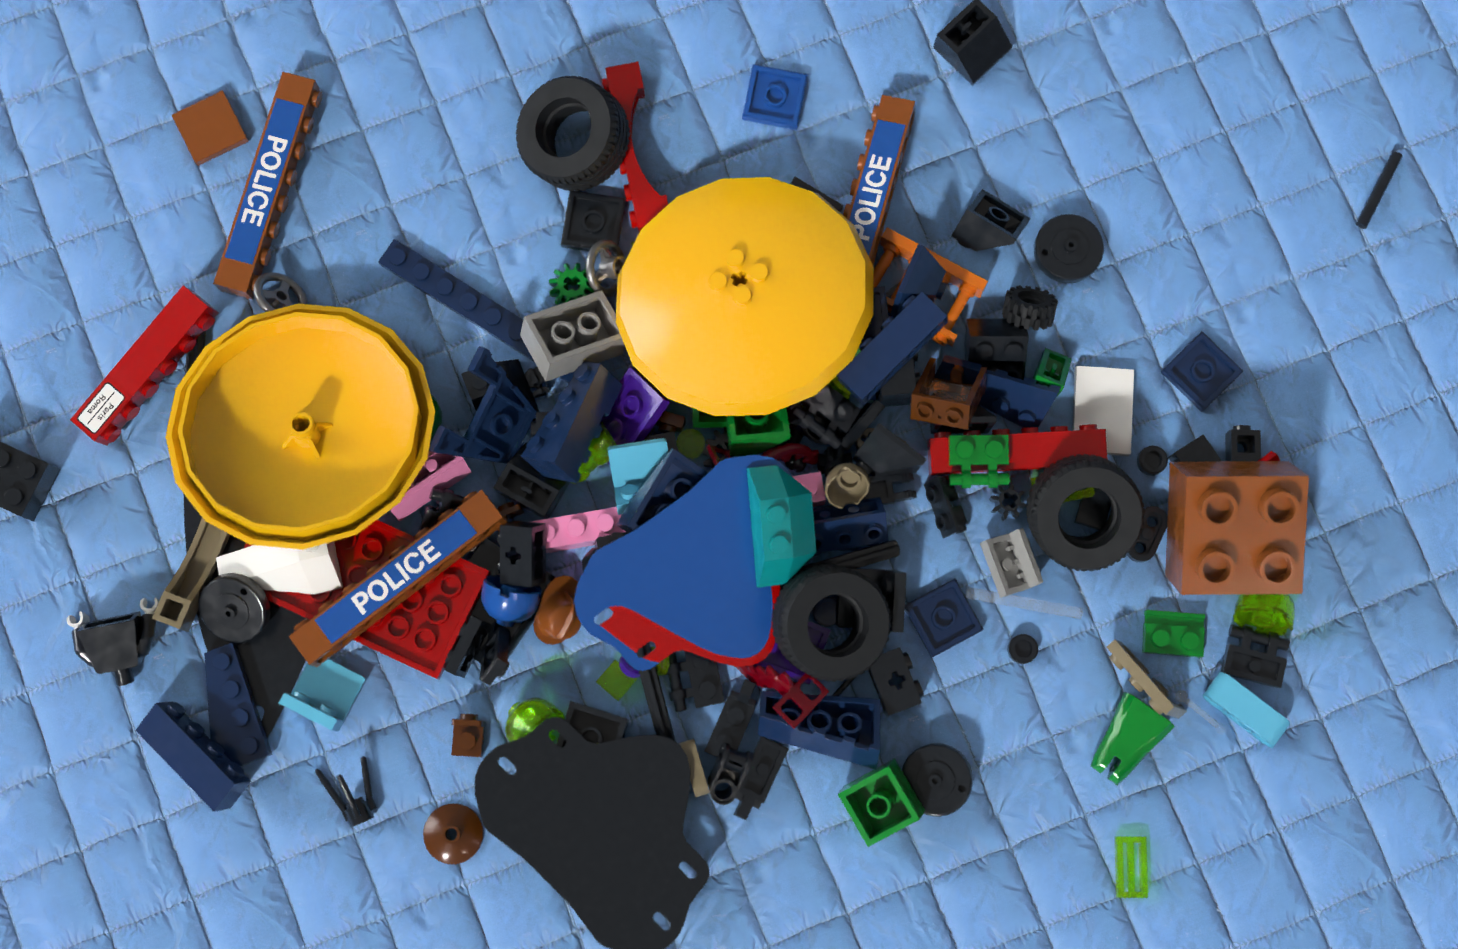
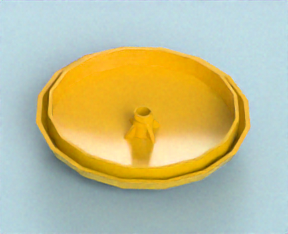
(744, 296)
(300, 426)

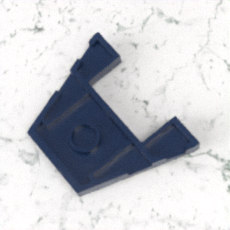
(498, 422)

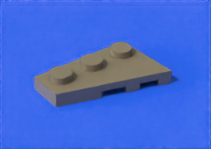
(1124, 658)

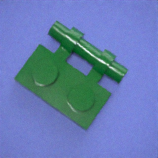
(978, 450)

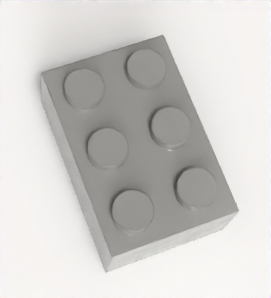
(572, 334)

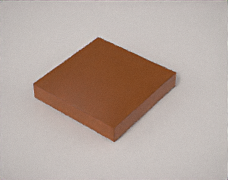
(210, 128)

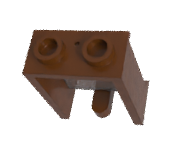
(947, 401)

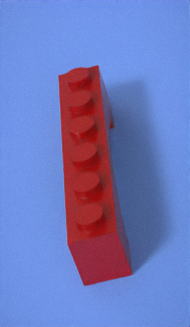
(627, 87)

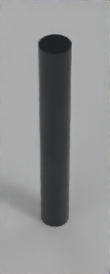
(1379, 190)

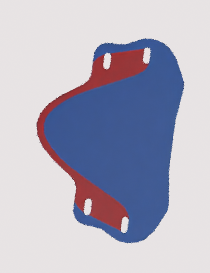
(685, 578)

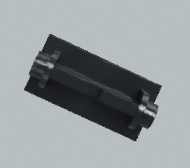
(947, 518)

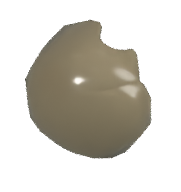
(846, 485)

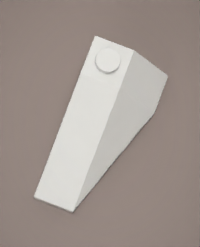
(286, 569)

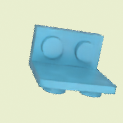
(632, 466)
(325, 694)

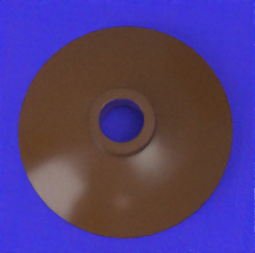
(468, 830)

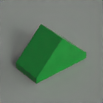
(1052, 369)

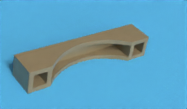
(181, 596)

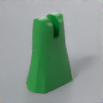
(1130, 737)

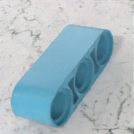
(1246, 709)

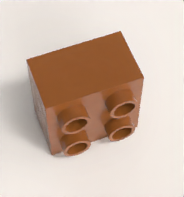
(1236, 527)

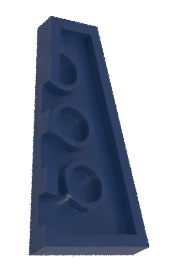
(1007, 396)

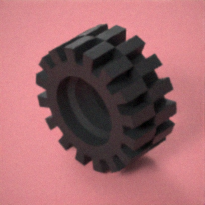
(1029, 307)

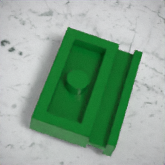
(1173, 633)

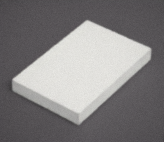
(1105, 399)

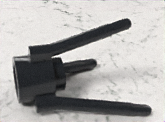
(355, 810)

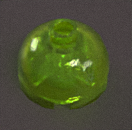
(1266, 612)
(527, 715)

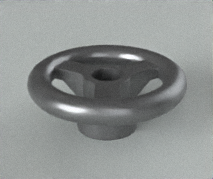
(608, 268)
(279, 297)

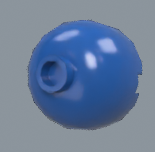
(509, 602)

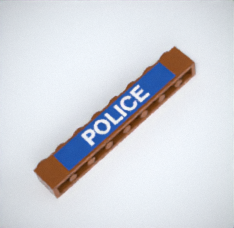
(879, 169)
(268, 185)
(397, 579)

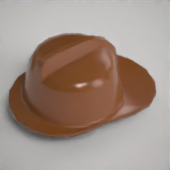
(556, 614)

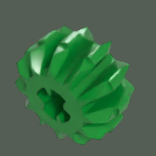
(572, 277)

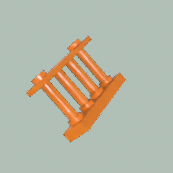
(968, 282)

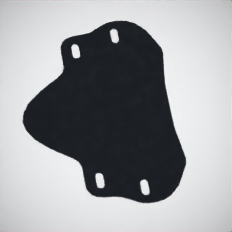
(599, 827)

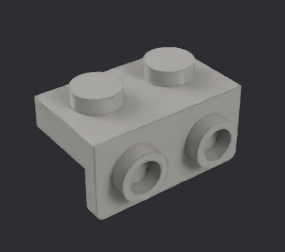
(1011, 563)

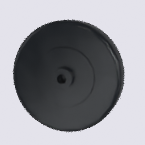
(1068, 248)
(234, 608)
(939, 778)

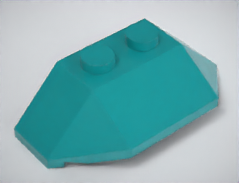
(780, 524)

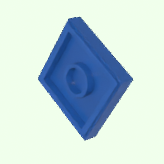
(774, 97)

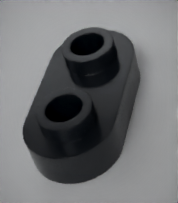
(1150, 536)

